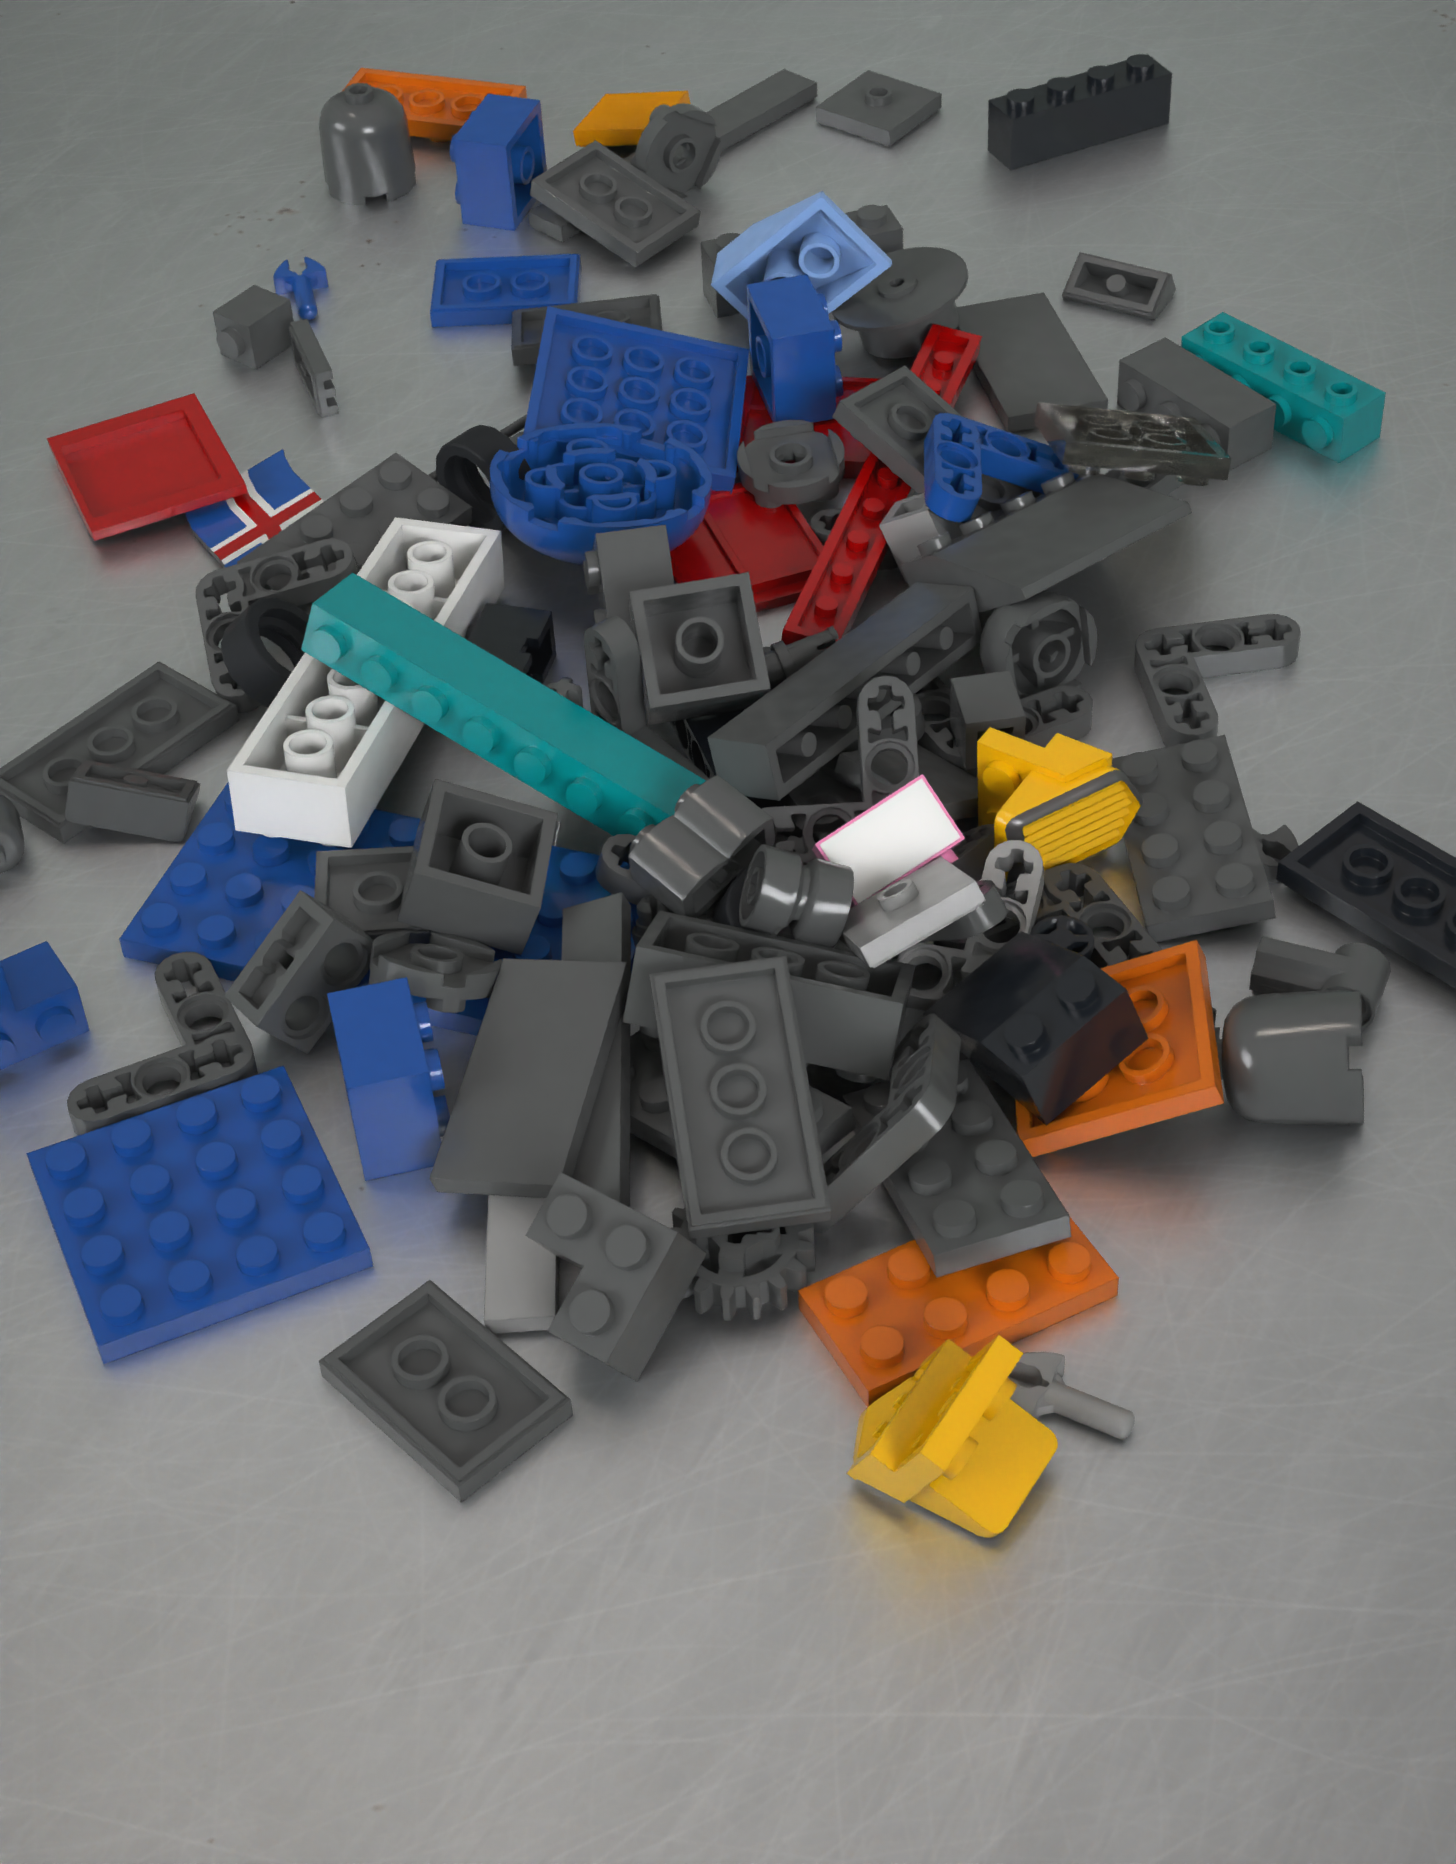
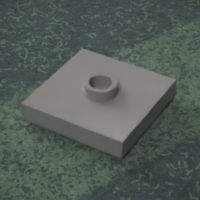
(910, 911)

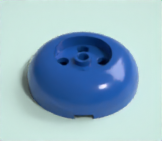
(592, 492)

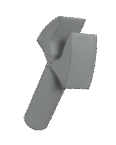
(1053, 1396)

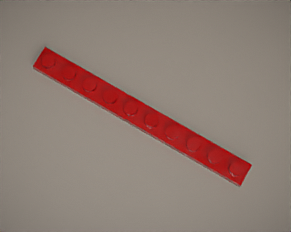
(856, 541)

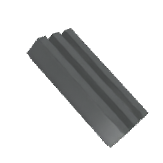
(313, 368)

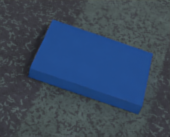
(493, 287)

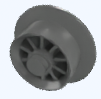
(905, 301)

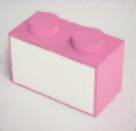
(892, 839)

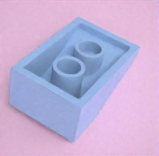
(800, 240)

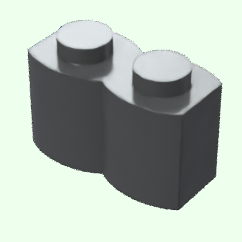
(699, 848)

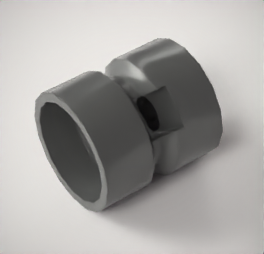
(804, 898)

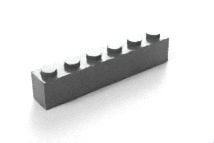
(814, 710)

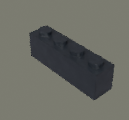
(1079, 111)

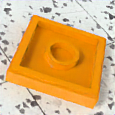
(623, 117)

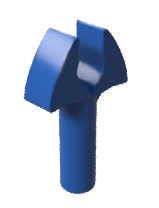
(301, 285)

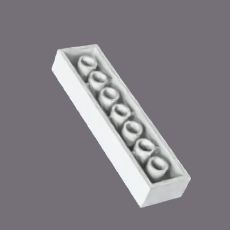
(330, 743)

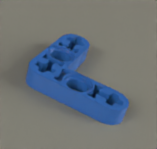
(964, 449)

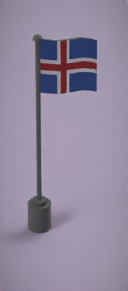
(272, 503)

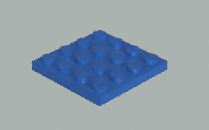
(641, 379)
(197, 1213)

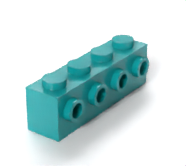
(1312, 399)

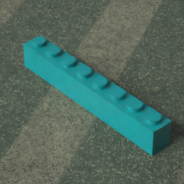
(493, 709)

